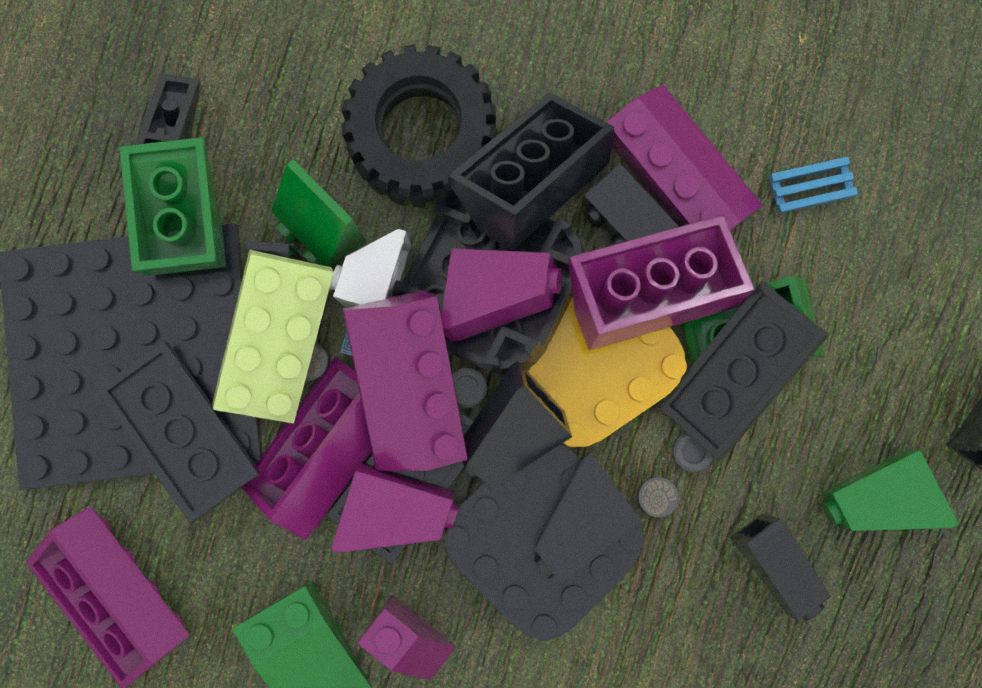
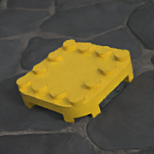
(609, 383)

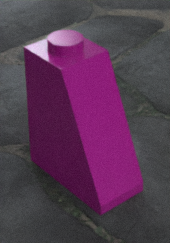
(495, 289)
(392, 511)
(405, 642)

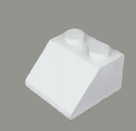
(372, 270)

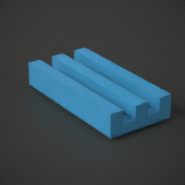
(844, 177)

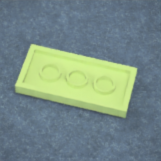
(272, 337)

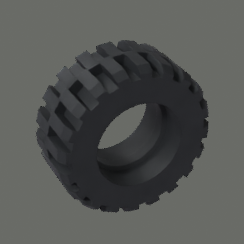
(408, 77)

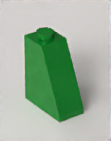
(890, 497)

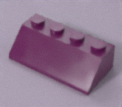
(679, 162)
(657, 282)
(405, 383)
(315, 455)
(106, 596)

